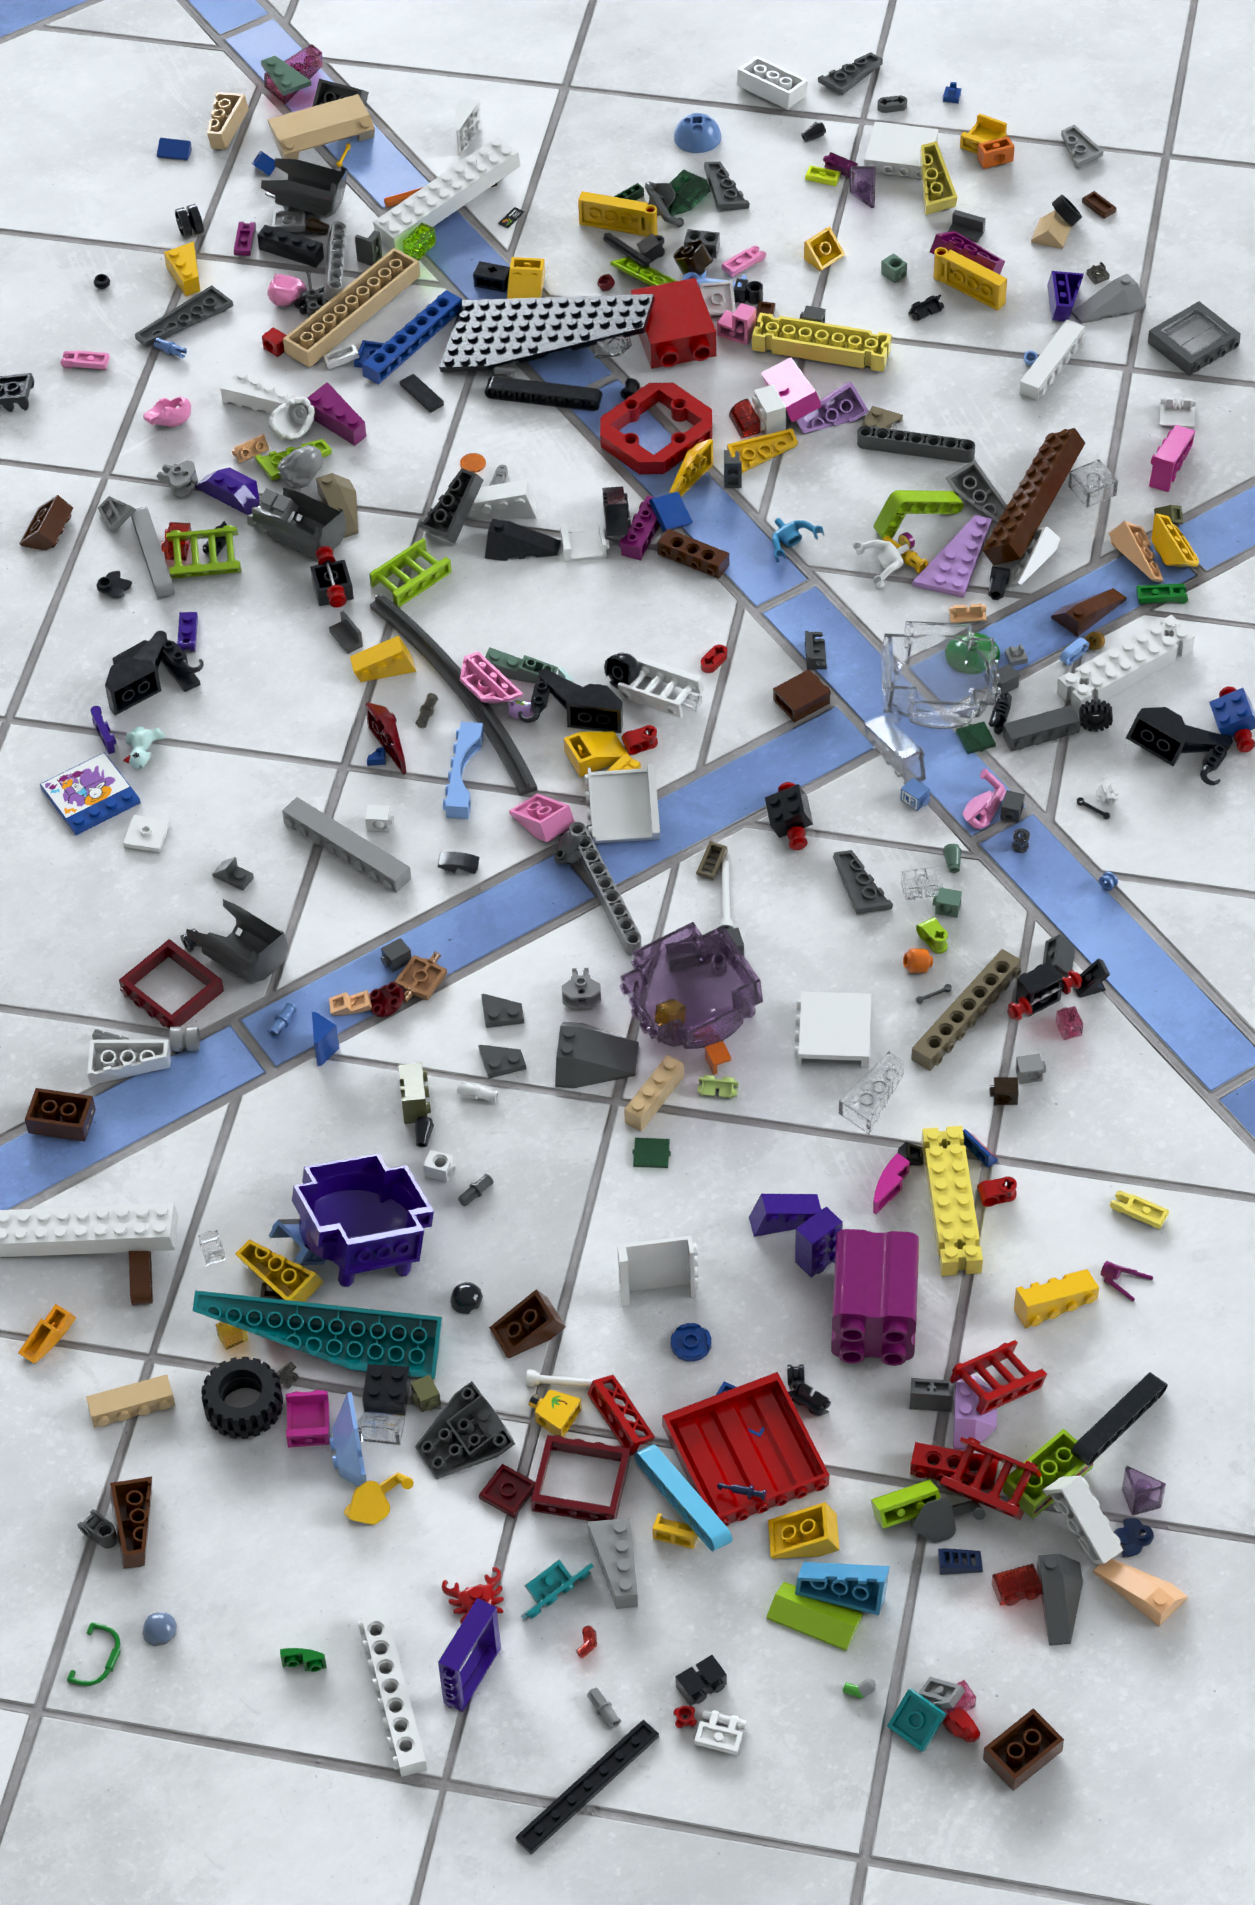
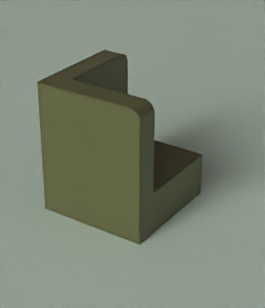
(1172, 511)

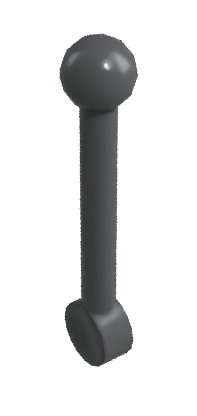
(947, 988)

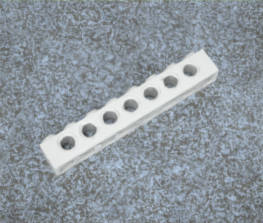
(414, 1759)

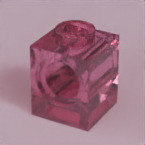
(1069, 1023)

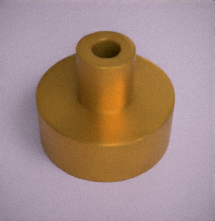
(1095, 640)

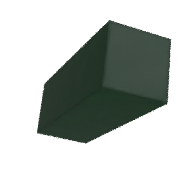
(632, 193)

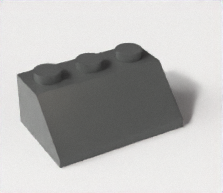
(330, 91)

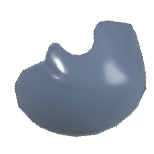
(159, 1628)

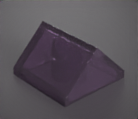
(863, 183)
(1142, 1491)

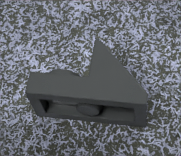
(233, 874)

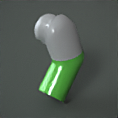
(861, 1690)

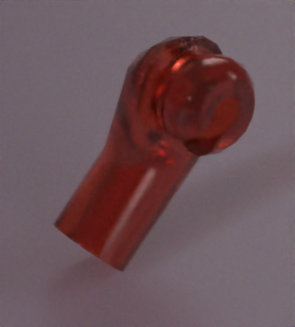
(589, 1640)

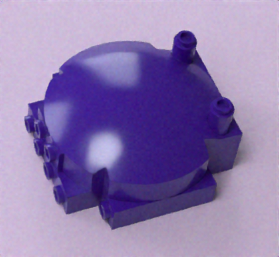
(362, 1215)

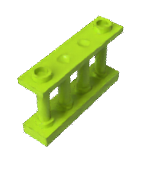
(213, 567)
(419, 583)

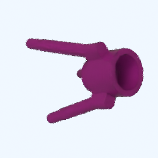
(1113, 1271)

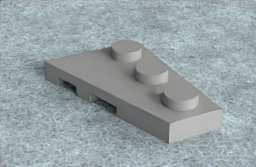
(1080, 146)

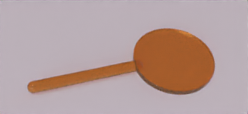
(473, 462)

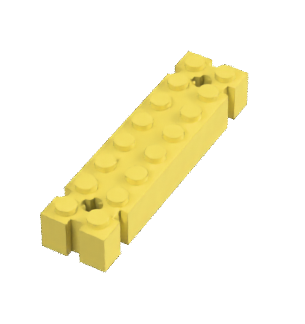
(821, 342)
(951, 1201)

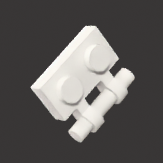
(719, 1737)

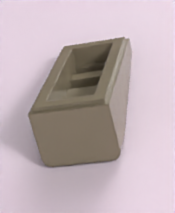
(712, 847)

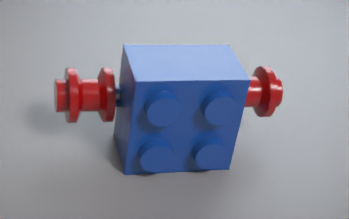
(1235, 716)

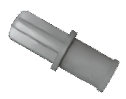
(603, 1708)

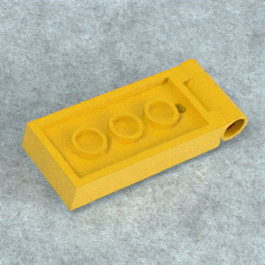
(617, 214)
(970, 278)

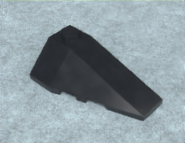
(513, 540)

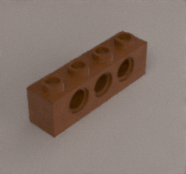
(693, 553)

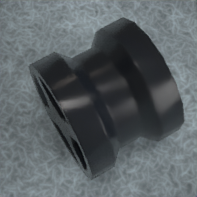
(188, 943)
(795, 1373)

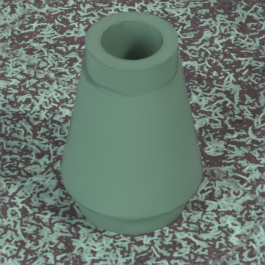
(952, 855)

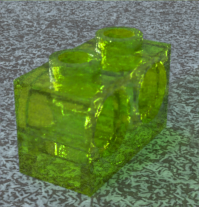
(419, 241)

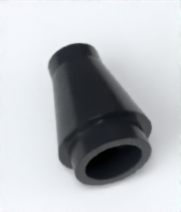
(814, 131)
(423, 1130)

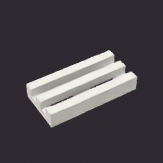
(341, 356)

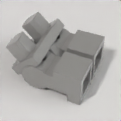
(273, 505)

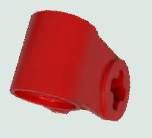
(638, 739)
(995, 1191)

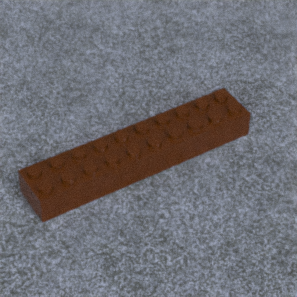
(1033, 496)

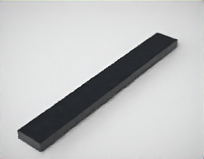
(587, 1787)

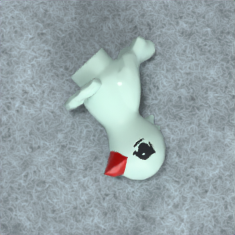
(140, 741)

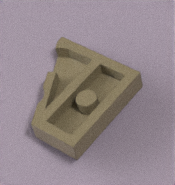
(881, 418)

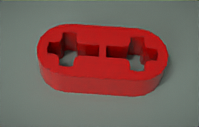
(711, 656)

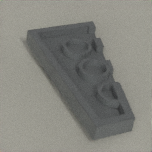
(851, 74)

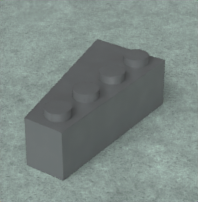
(453, 507)

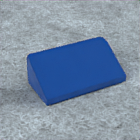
(174, 148)

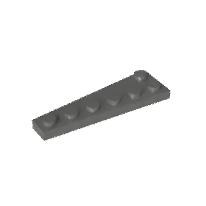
(191, 312)

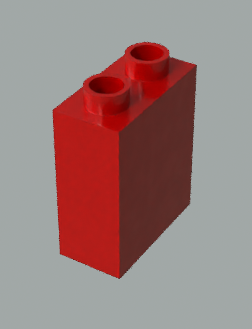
(678, 325)

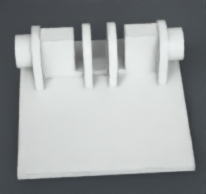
(1177, 412)

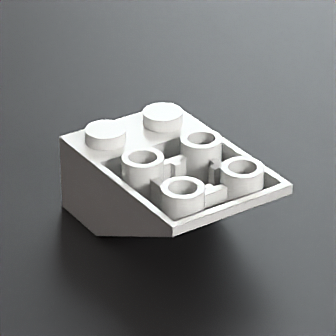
(467, 121)

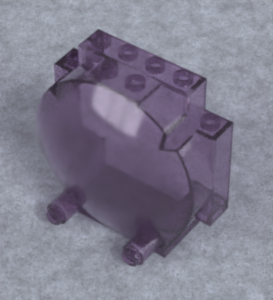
(702, 974)

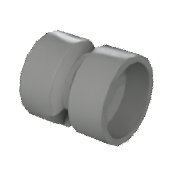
(184, 1039)

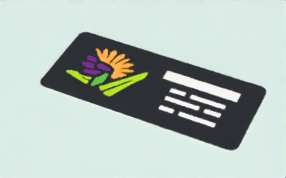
(511, 217)

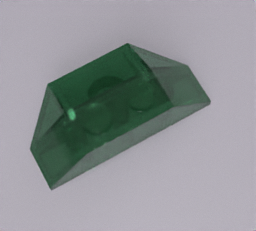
(689, 192)

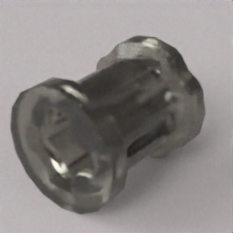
(1018, 841)

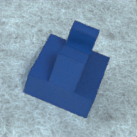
(952, 93)

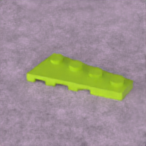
(270, 462)

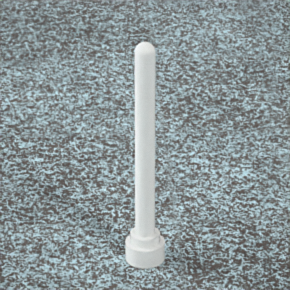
(726, 921)
(535, 1378)

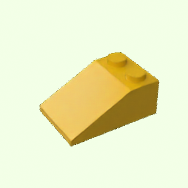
(804, 1533)

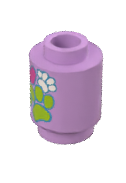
(523, 706)

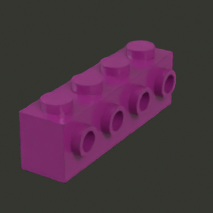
(641, 532)

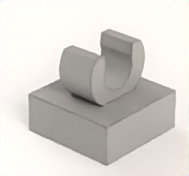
(1016, 655)

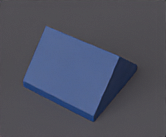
(325, 1038)

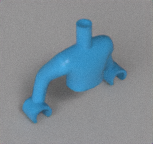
(790, 535)

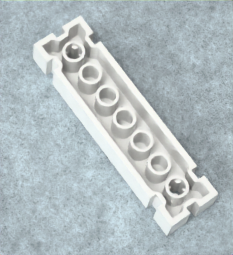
(1126, 663)

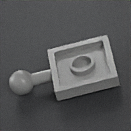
(289, 220)

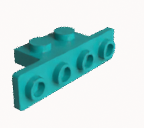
(550, 1583)

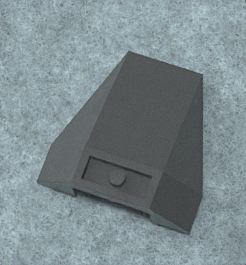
(464, 1434)

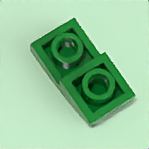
(312, 1660)

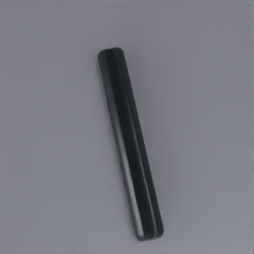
(626, 250)

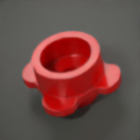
(685, 1711)

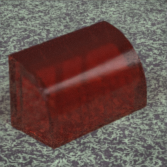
(745, 419)

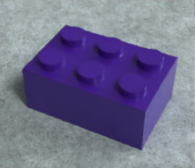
(817, 1242)

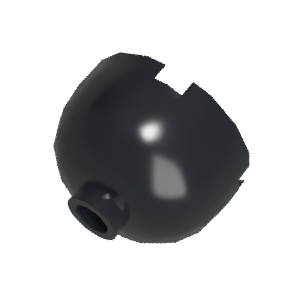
(621, 668)

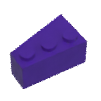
(1062, 293)
(782, 1212)

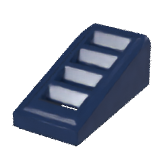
(952, 1568)

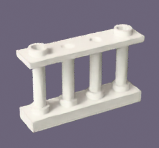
(661, 673)

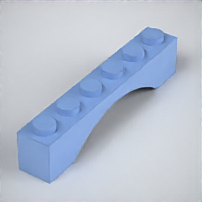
(469, 742)

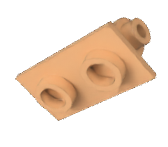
(250, 448)
(961, 613)

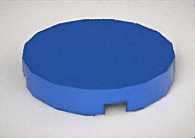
(690, 1342)

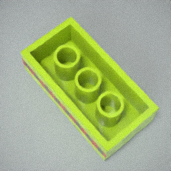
(1053, 1462)

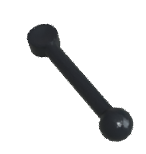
(1080, 801)

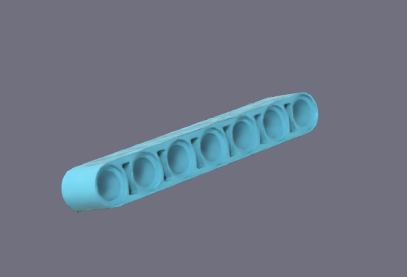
(683, 1497)

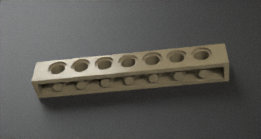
(966, 1010)

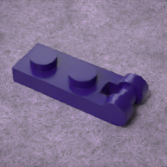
(187, 630)
(103, 729)

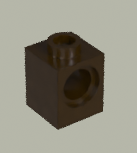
(1004, 1091)

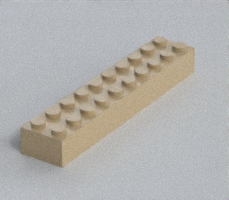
(351, 307)

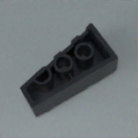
(616, 511)

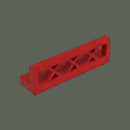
(612, 1413)

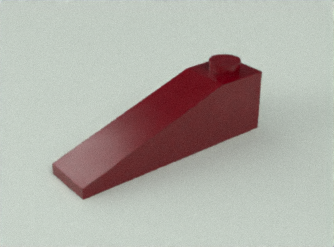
(384, 728)

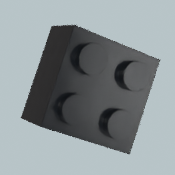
(386, 1389)

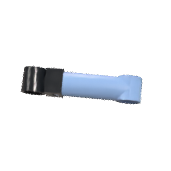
(742, 289)

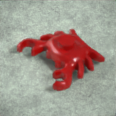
(470, 1594)

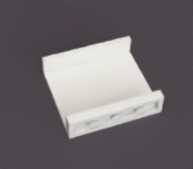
(657, 1265)

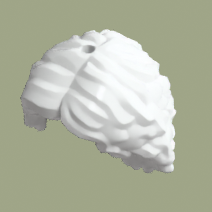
(289, 421)

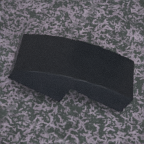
(452, 860)

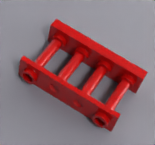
(1001, 1393)
(974, 1491)

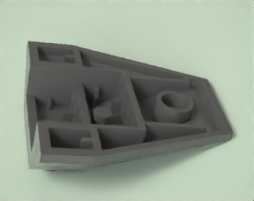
(592, 1056)

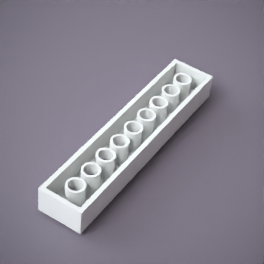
(448, 191)
(88, 1230)

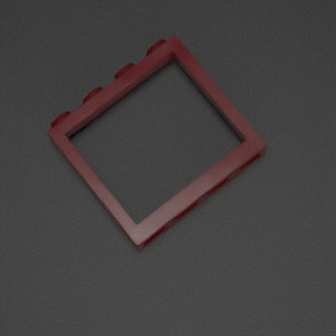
(169, 949)
(573, 1508)

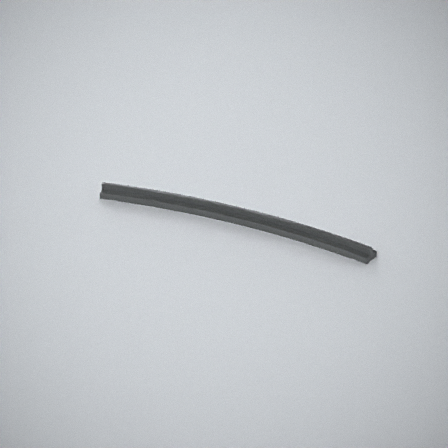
(451, 674)

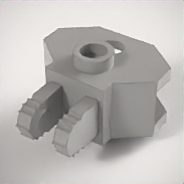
(178, 477)
(581, 989)

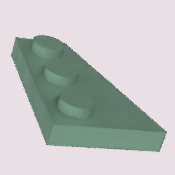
(284, 76)

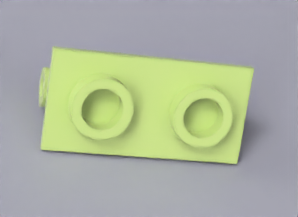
(710, 1084)

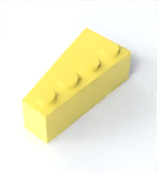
(936, 182)

